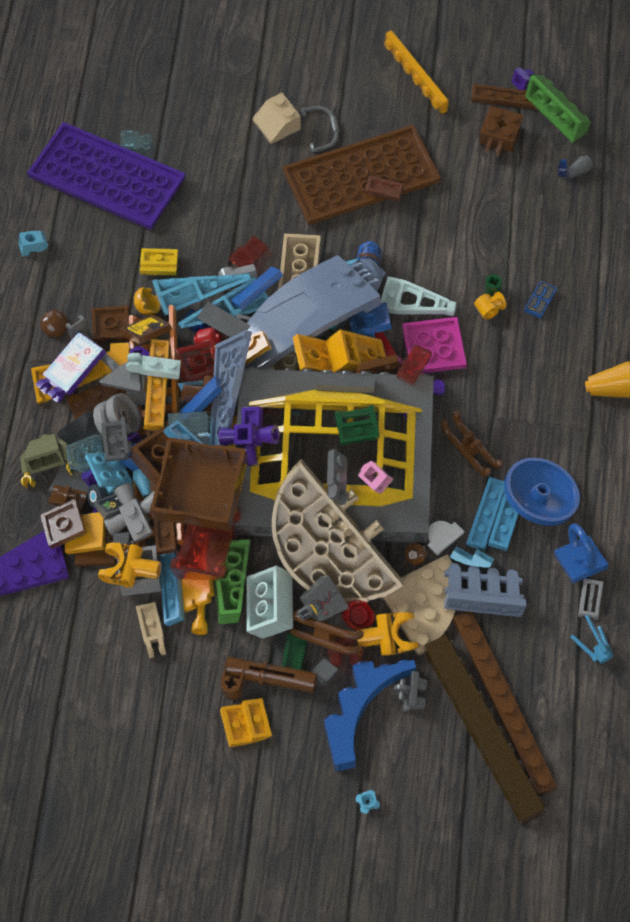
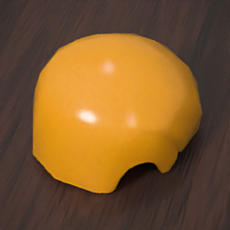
(146, 302)

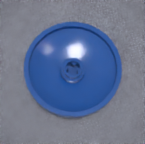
(541, 491)

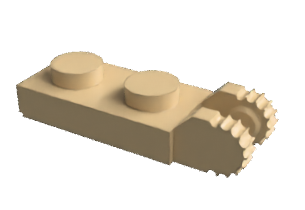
(150, 627)

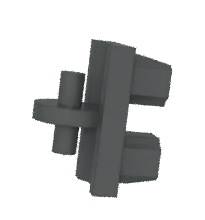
(408, 692)

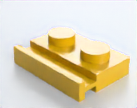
(158, 261)

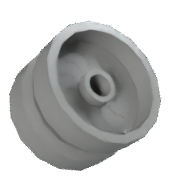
(115, 408)

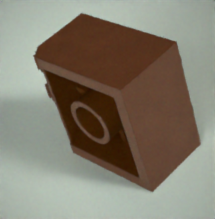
(500, 130)

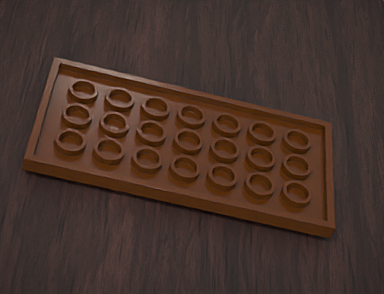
(338, 179)

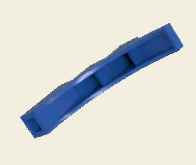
(369, 682)

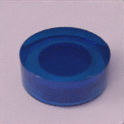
(562, 168)

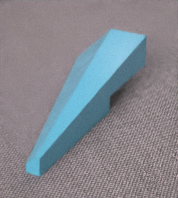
(190, 290)
(225, 304)

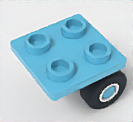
(108, 476)

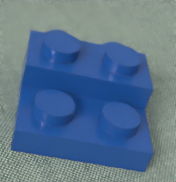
(371, 322)

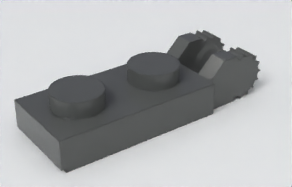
(337, 477)

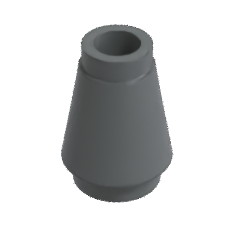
(580, 166)

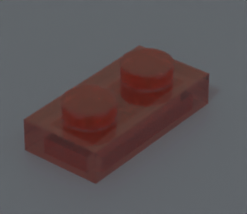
(414, 365)

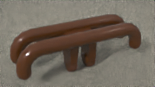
(470, 446)
(325, 633)

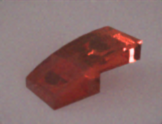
(248, 253)

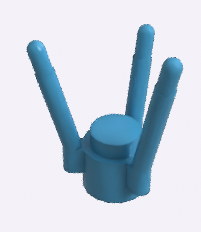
(602, 650)

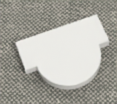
(443, 535)

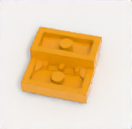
(245, 722)

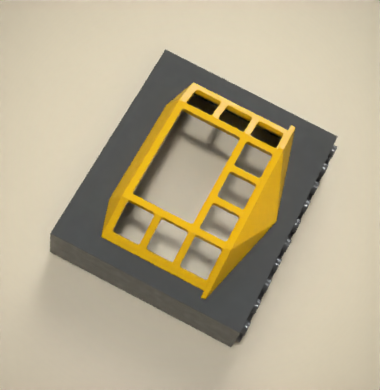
(398, 511)

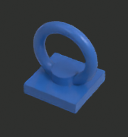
(580, 557)

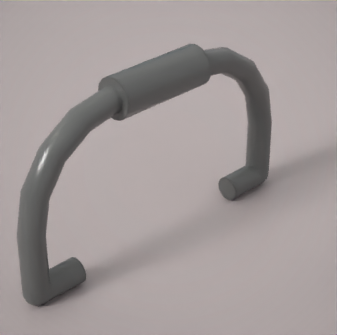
(334, 123)

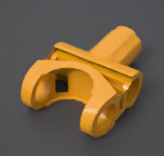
(128, 567)
(387, 634)

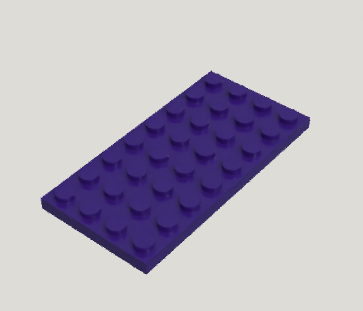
(106, 175)

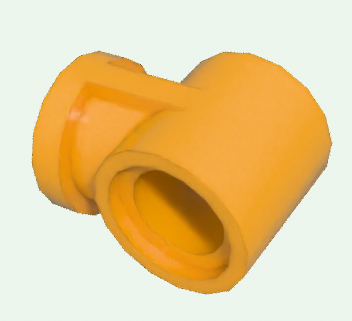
(490, 306)

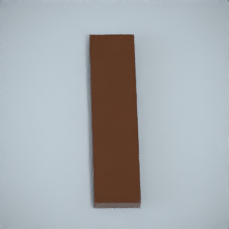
(501, 96)

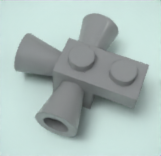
(133, 514)

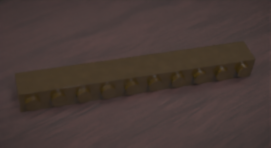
(484, 731)

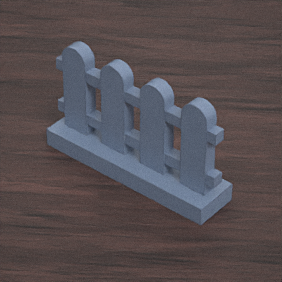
(487, 601)

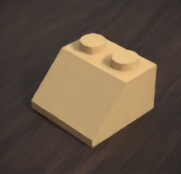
(277, 118)

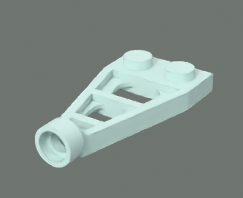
(396, 287)

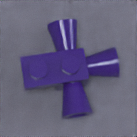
(250, 433)

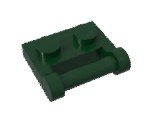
(359, 430)

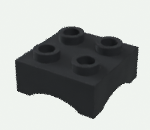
(79, 429)

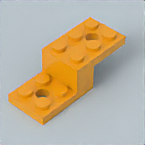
(338, 353)

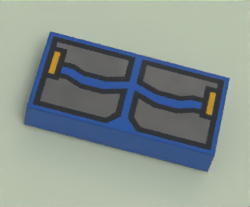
(540, 299)

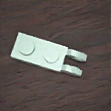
(153, 366)

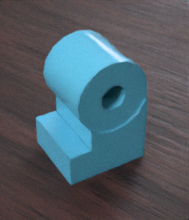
(32, 241)

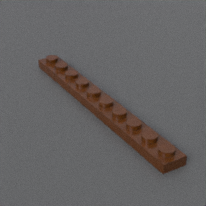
(504, 702)

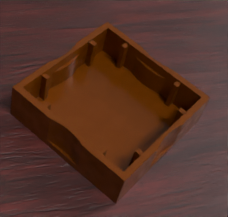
(199, 484)

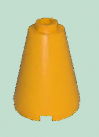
(610, 382)

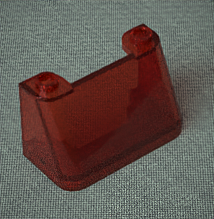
(204, 552)

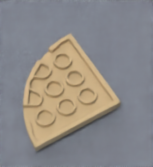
(424, 596)

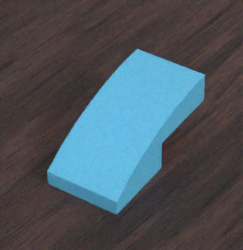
(478, 560)

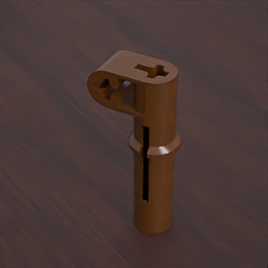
(263, 674)

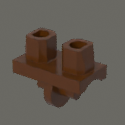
(62, 495)

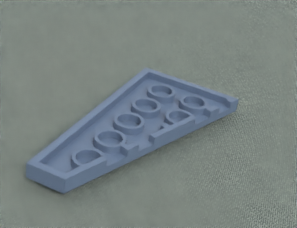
(229, 368)

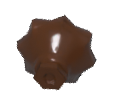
(415, 553)

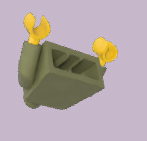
(43, 455)

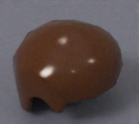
(54, 323)

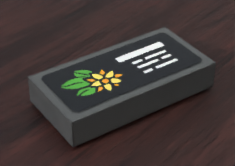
(108, 506)

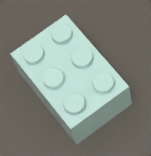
(269, 602)

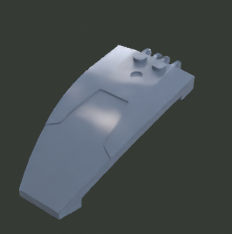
(312, 305)

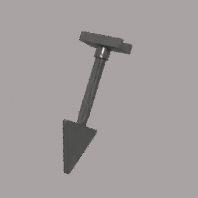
(120, 377)

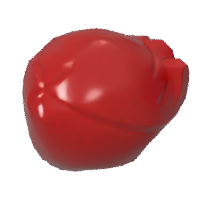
(358, 615)

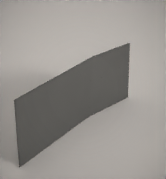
(222, 320)

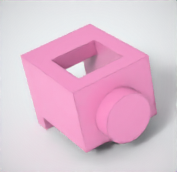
(378, 484)

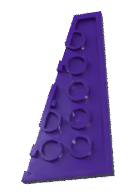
(31, 566)

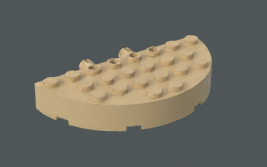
(321, 539)

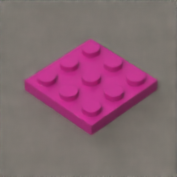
(439, 337)

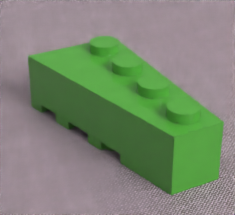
(231, 587)

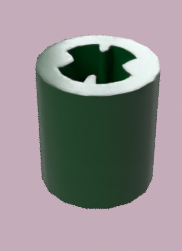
(493, 284)

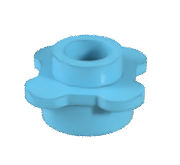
(369, 795)

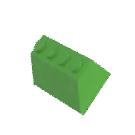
(557, 108)

